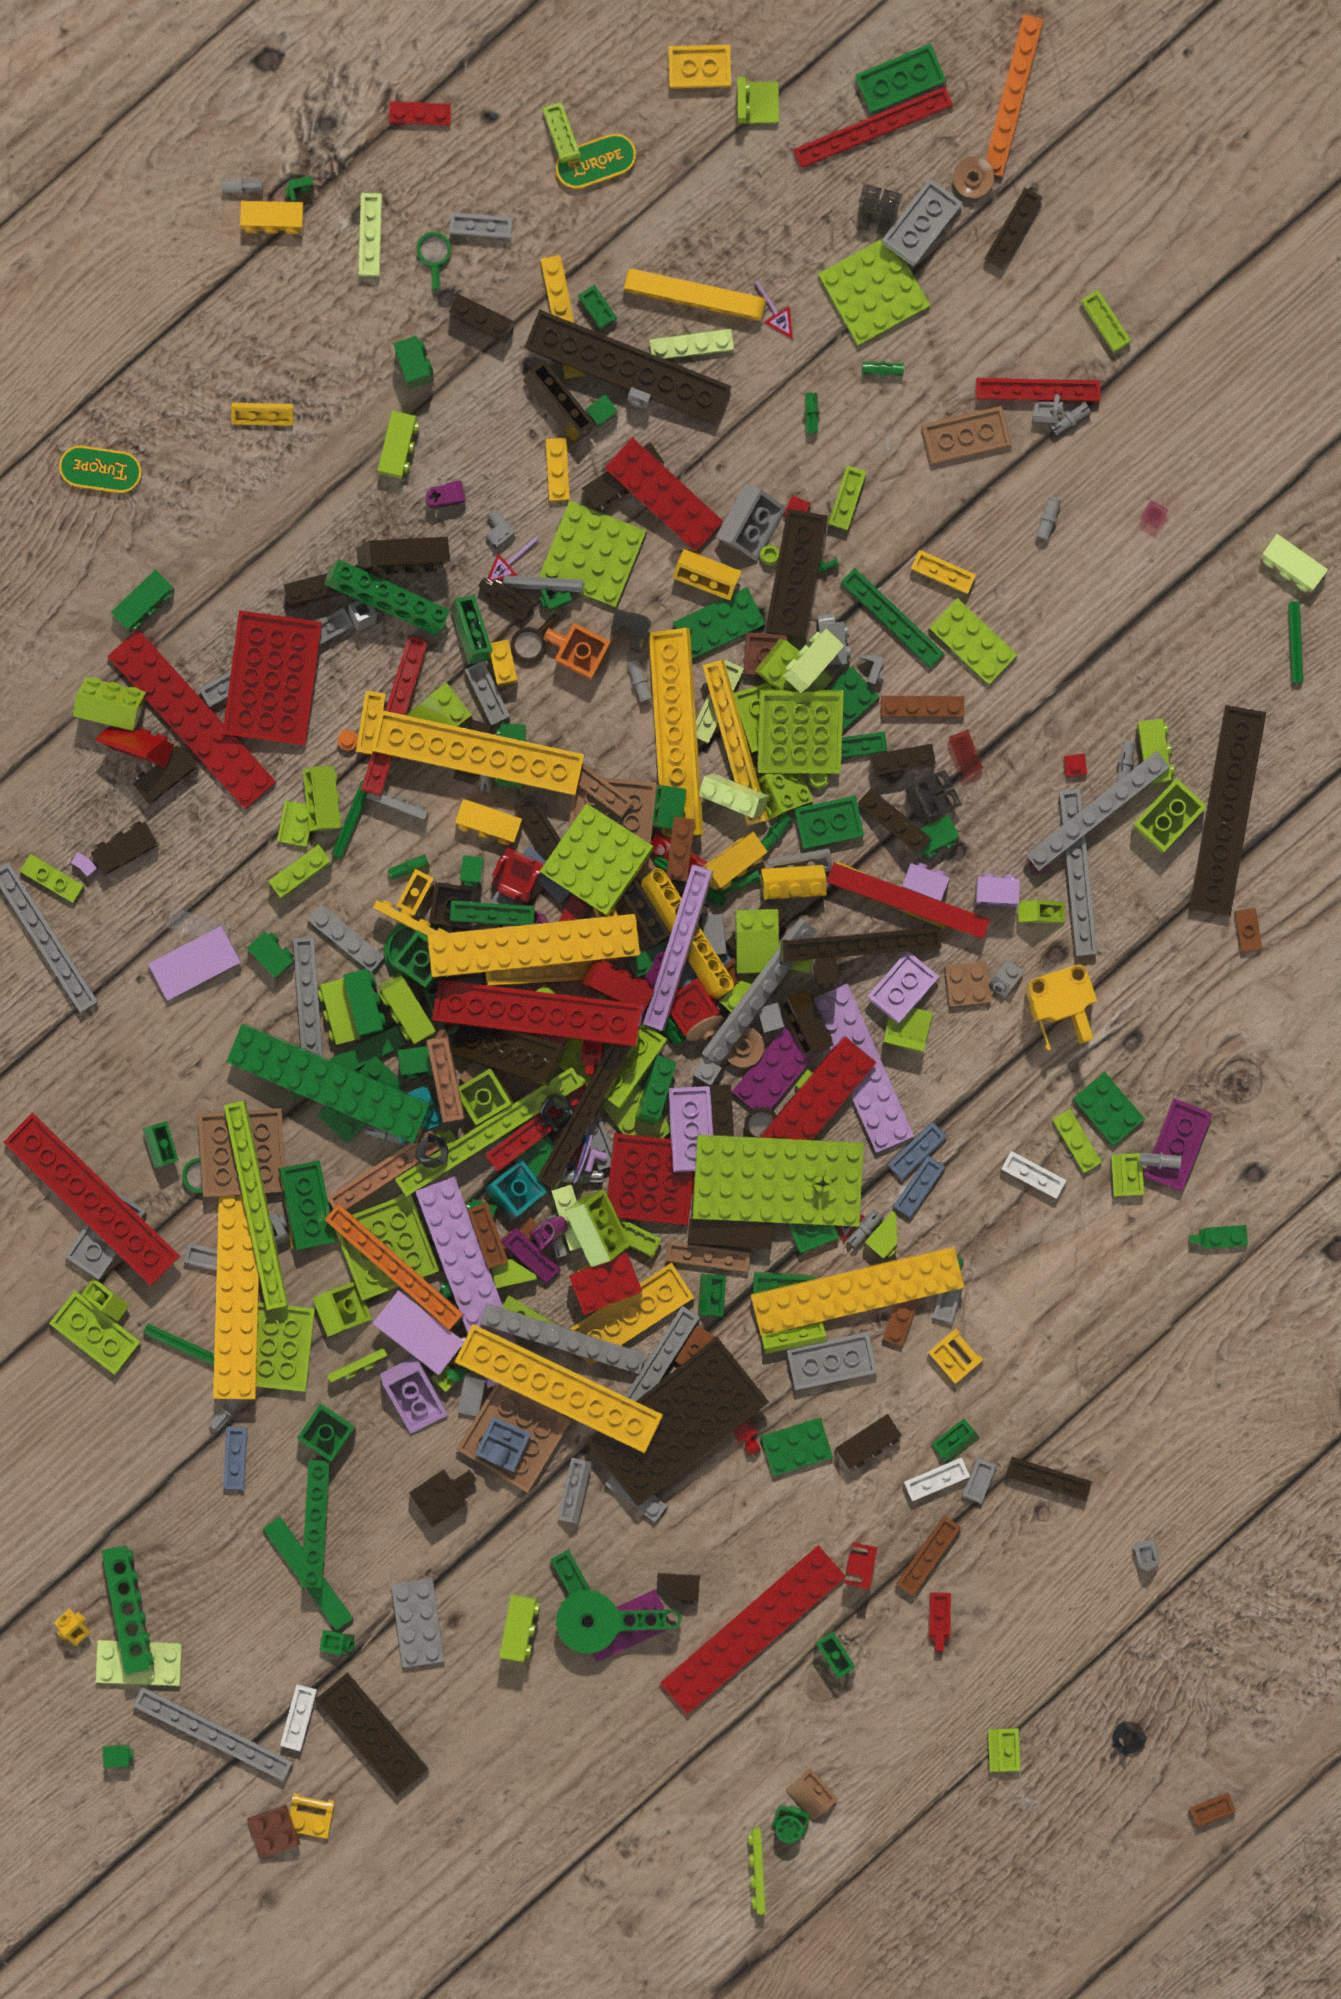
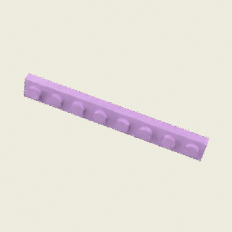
(678, 947)

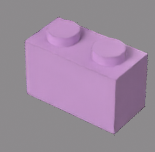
(926, 881)

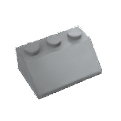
(750, 522)

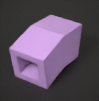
(84, 864)

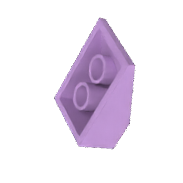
(413, 1394)

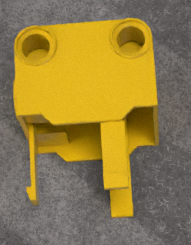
(1060, 997)

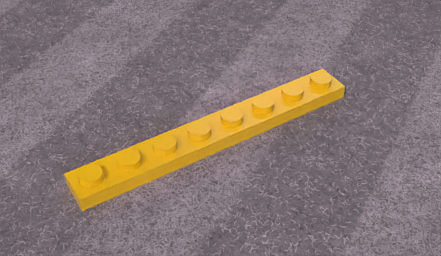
(732, 730)

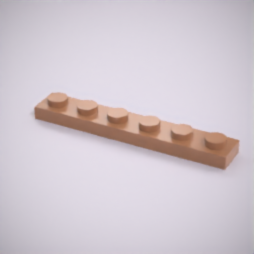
(380, 1175)

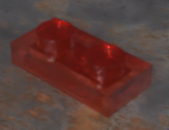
(965, 752)

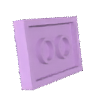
(903, 987)

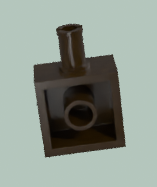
(441, 905)
(441, 1495)

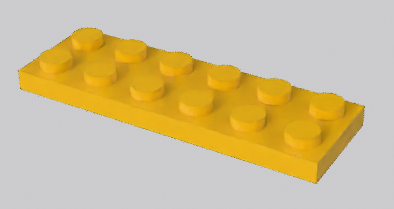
(627, 1318)

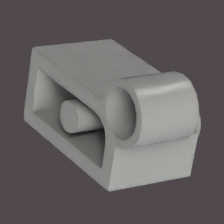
(840, 632)

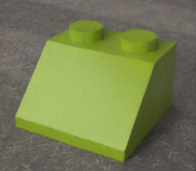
(341, 1309)

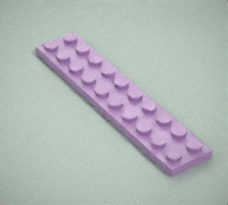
(460, 1254)

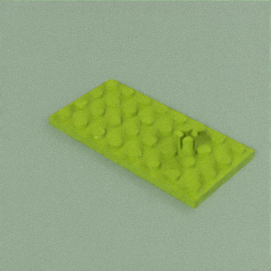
(777, 1180)

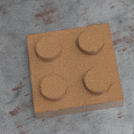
(967, 984)

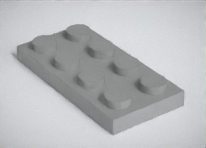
(921, 222)
(92, 1251)
(831, 1361)
(417, 1622)

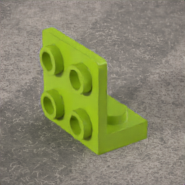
(757, 102)
(784, 792)
(910, 1032)

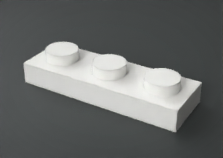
(1033, 1174)
(936, 1479)
(298, 1717)

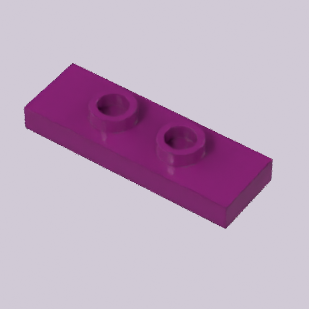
(531, 1255)

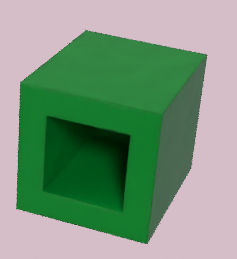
(601, 411)
(117, 1755)

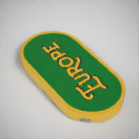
(598, 162)
(100, 469)

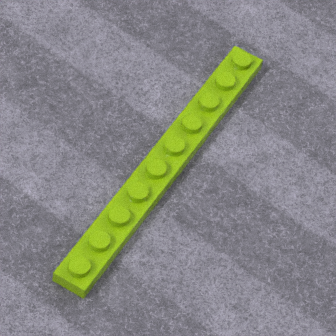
(489, 1131)
(256, 1205)

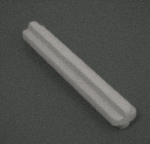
(542, 583)

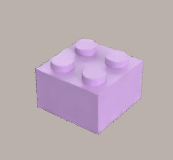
(997, 891)

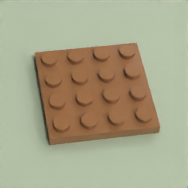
(638, 817)
(217, 1154)
(527, 1414)

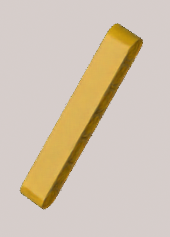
(694, 294)
(701, 954)

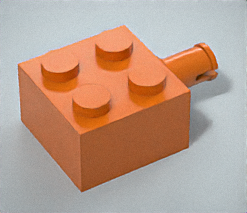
(579, 650)

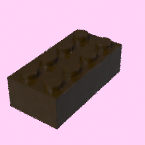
(403, 555)

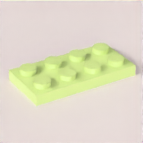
(164, 1671)

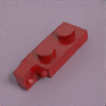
(591, 1056)
(939, 1618)

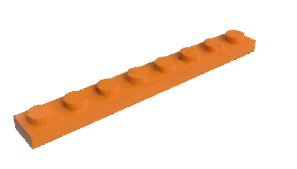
(1013, 93)
(394, 1266)

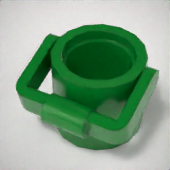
(788, 1826)

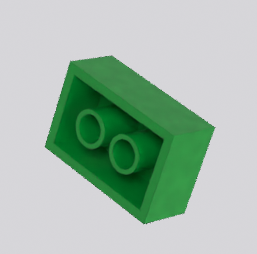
(365, 1002)

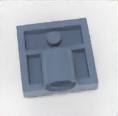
(503, 1444)

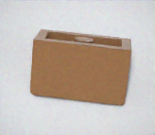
(811, 1794)

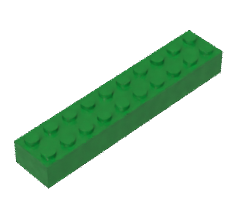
(330, 1083)

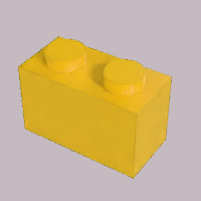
(503, 663)
(415, 892)

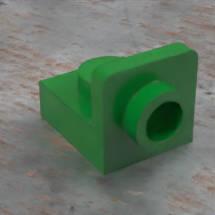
(300, 185)
(559, 600)
(337, 1642)

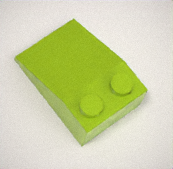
(443, 707)
(755, 939)

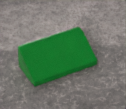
(711, 1295)
(955, 1441)

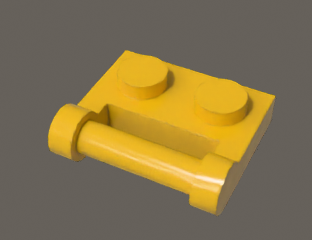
(949, 1359)
(308, 1822)

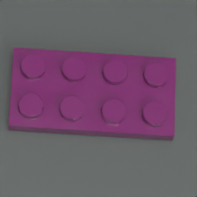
(773, 1072)
(1181, 1137)
(629, 1638)

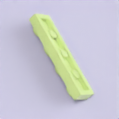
(370, 234)
(692, 344)
(707, 719)

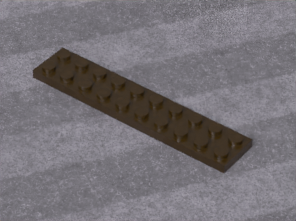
(627, 367)
(1227, 810)

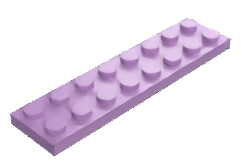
(874, 1095)

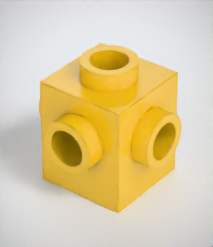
(72, 1627)

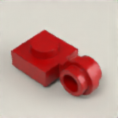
(744, 1432)

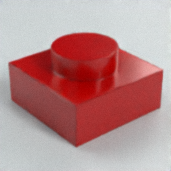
(797, 504)
(1075, 765)

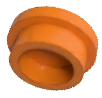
(347, 740)

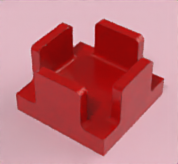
(516, 874)
(692, 1005)
(861, 1565)

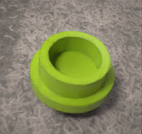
(769, 555)
(818, 780)

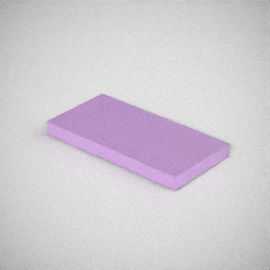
(194, 963)
(689, 1115)
(418, 1332)

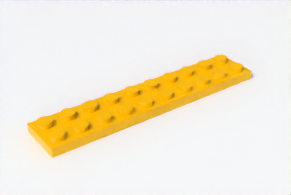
(676, 719)
(477, 752)
(533, 945)
(857, 1290)
(235, 1304)
(558, 1388)

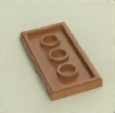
(966, 435)

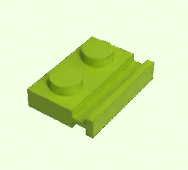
(294, 824)
(1127, 1175)
(1004, 1750)

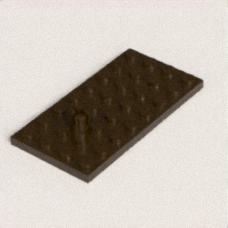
(699, 1409)

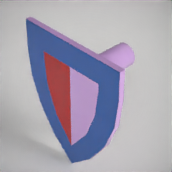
(591, 1154)

